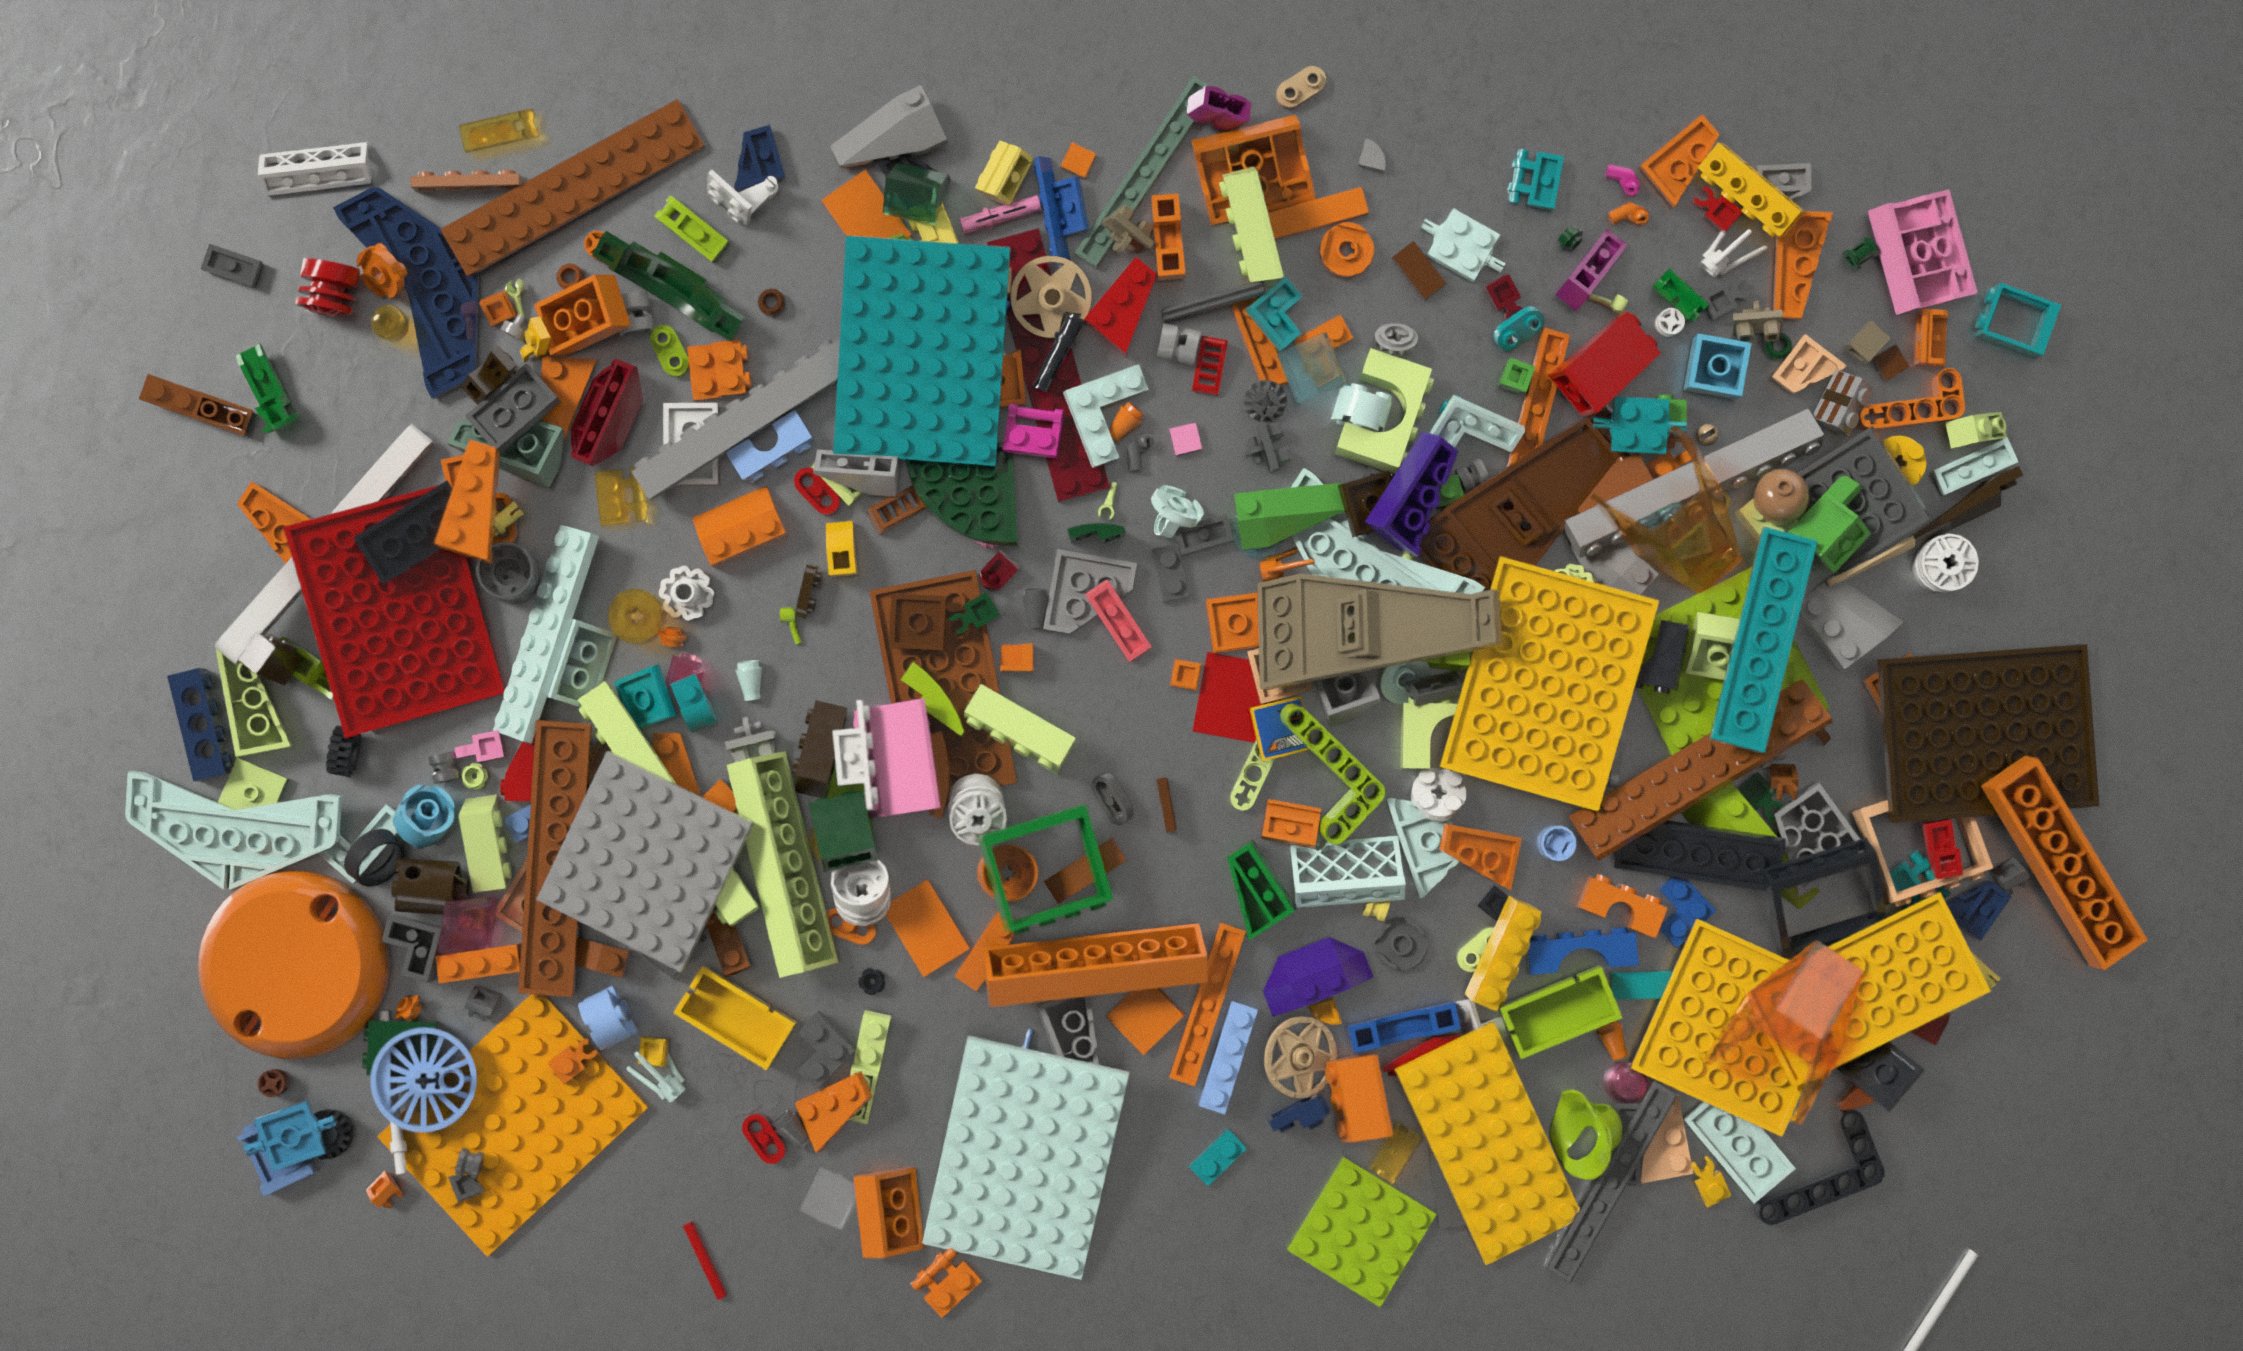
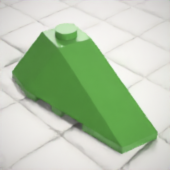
(1279, 513)

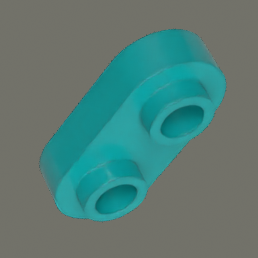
(1519, 327)

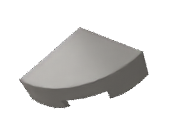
(1372, 156)

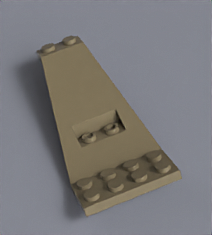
(1311, 626)

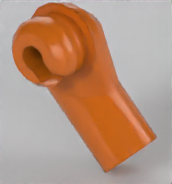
(1630, 212)

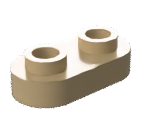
(1301, 86)

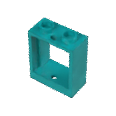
(2044, 327)

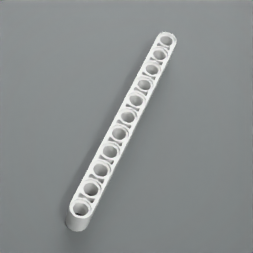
(285, 586)

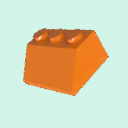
(739, 527)
(1358, 1098)
(889, 1212)

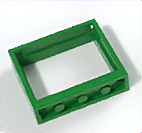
(1069, 910)

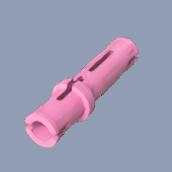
(969, 223)

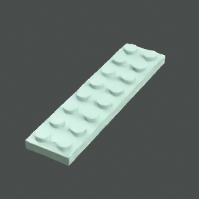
(545, 633)

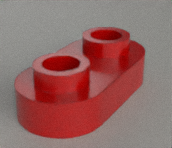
(816, 492)
(762, 1139)

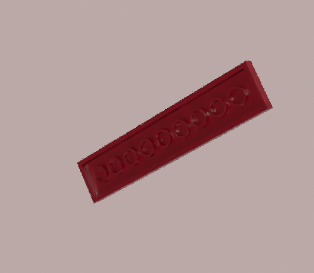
(1071, 470)

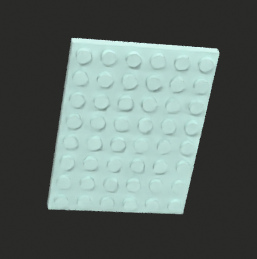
(1025, 1157)

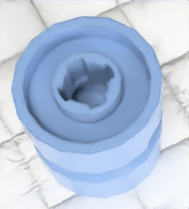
(1556, 843)

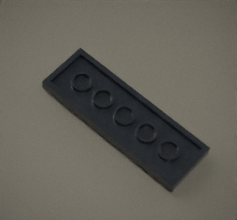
(1703, 854)

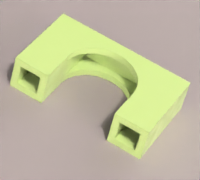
(1408, 383)
(1416, 730)

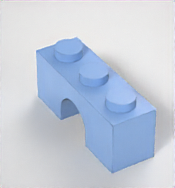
(792, 438)

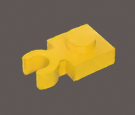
(1711, 1183)

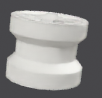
(1674, 320)

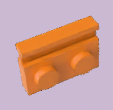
(1291, 823)

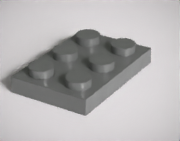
(513, 408)

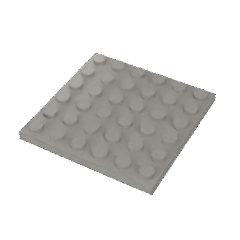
(645, 861)

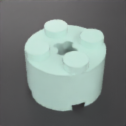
(1362, 408)

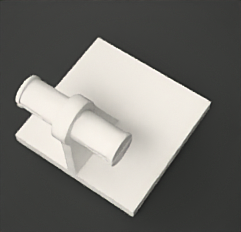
(743, 203)

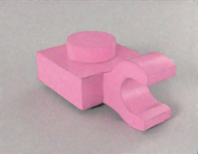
(485, 747)

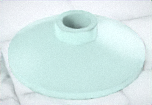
(1393, 685)

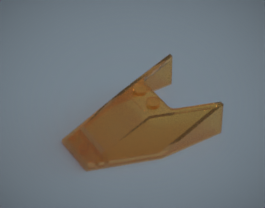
(1693, 543)
(1803, 1010)

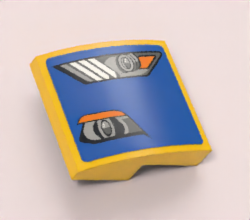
(1271, 734)

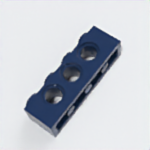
(181, 688)

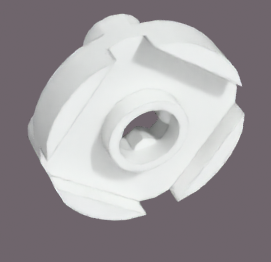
(1443, 780)

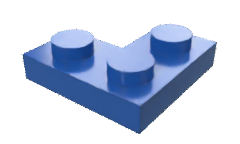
(1689, 907)

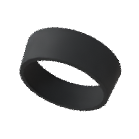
(365, 845)

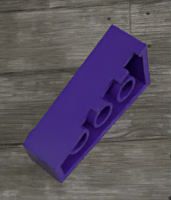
(1412, 494)

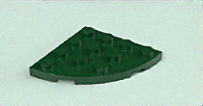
(970, 497)

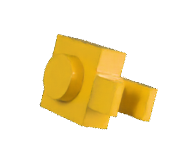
(536, 339)

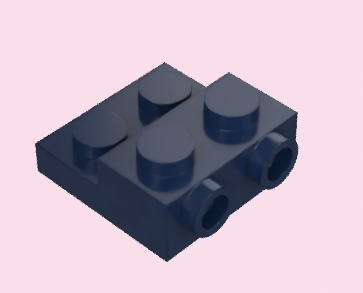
(1307, 1110)

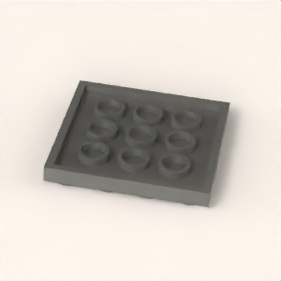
(1887, 499)

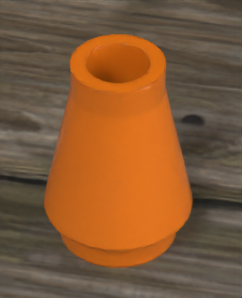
(1125, 421)
(1613, 1039)

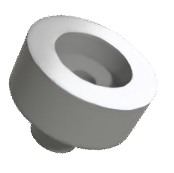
(515, 329)

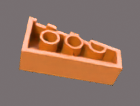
(472, 505)

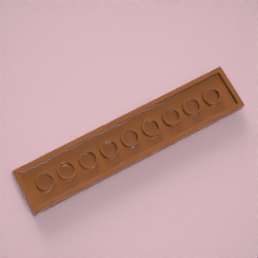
(572, 188)
(1693, 776)
(557, 793)

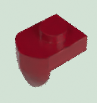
(998, 571)

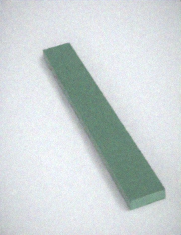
(1142, 174)

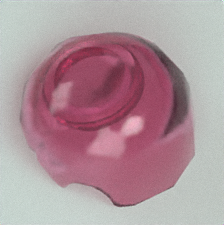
(1624, 1083)

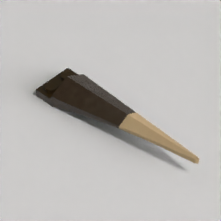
(1975, 504)

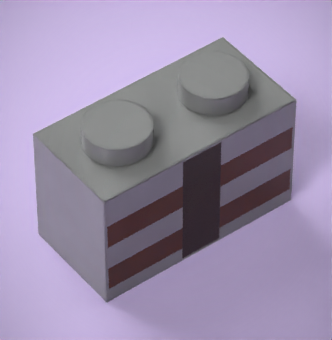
(1842, 403)

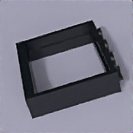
(1817, 867)

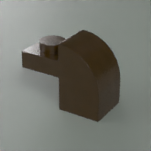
(489, 376)

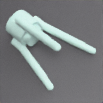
(669, 1087)

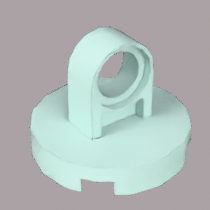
(1174, 511)

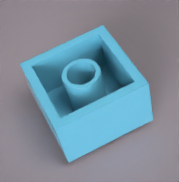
(1717, 366)

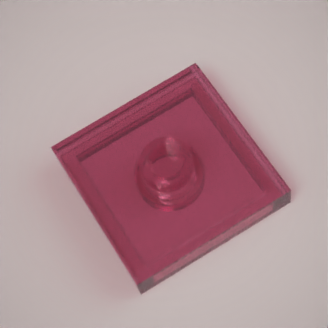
(467, 925)

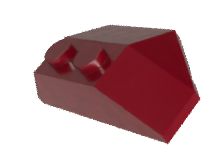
(606, 413)

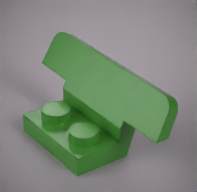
(1834, 525)

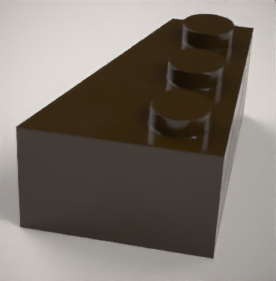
(817, 746)

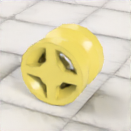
(1377, 909)

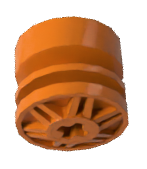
(1023, 869)

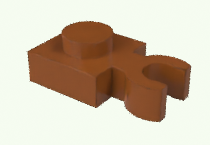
(1784, 779)

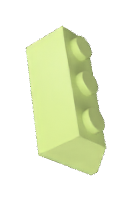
(1711, 645)

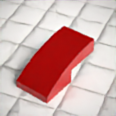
(1941, 849)

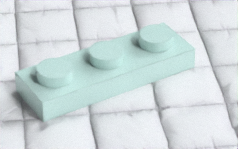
(1974, 466)

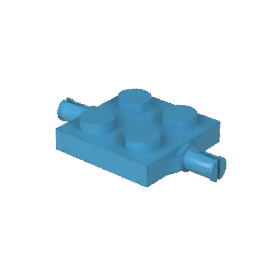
(290, 1135)

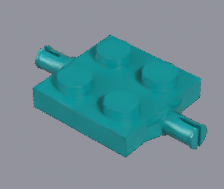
(1639, 425)

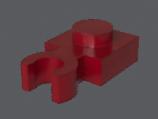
(1503, 295)

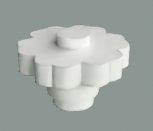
(686, 593)

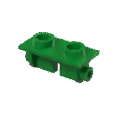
(1680, 295)

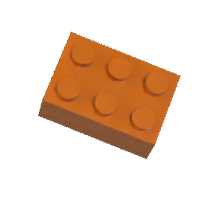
(583, 314)

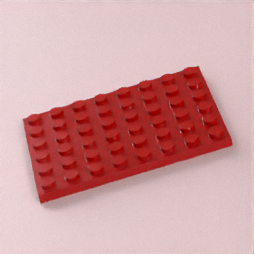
(397, 644)

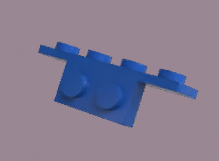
(1062, 206)

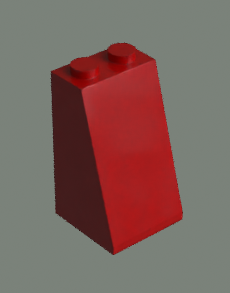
(1605, 364)

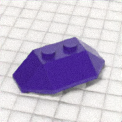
(1314, 974)

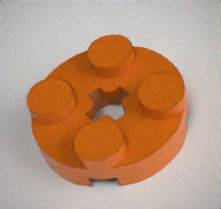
(1338, 237)
(381, 271)

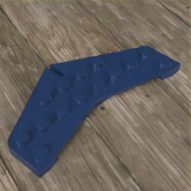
(432, 283)

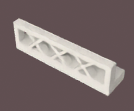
(314, 173)

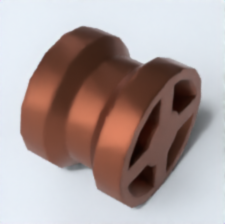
(268, 1085)

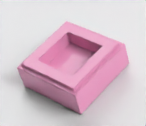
(1185, 439)

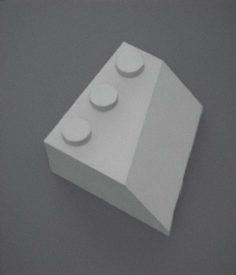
(1845, 621)
(1811, 826)

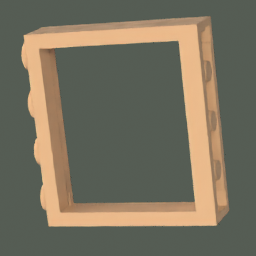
(1972, 839)

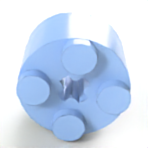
(607, 1018)

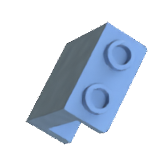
(279, 1178)

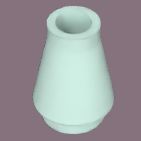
(749, 678)

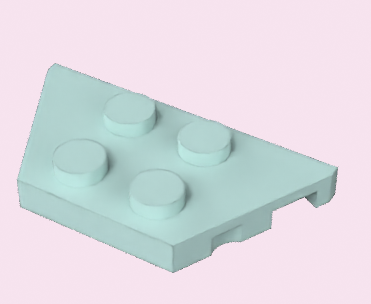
(1421, 844)

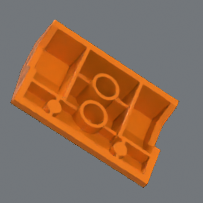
(1269, 147)

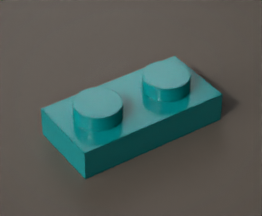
(1217, 1157)

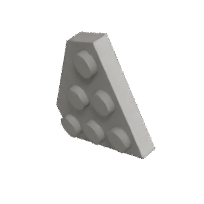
(1075, 576)

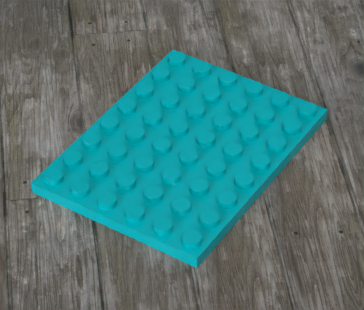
(921, 350)

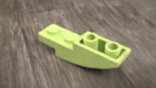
(870, 1055)

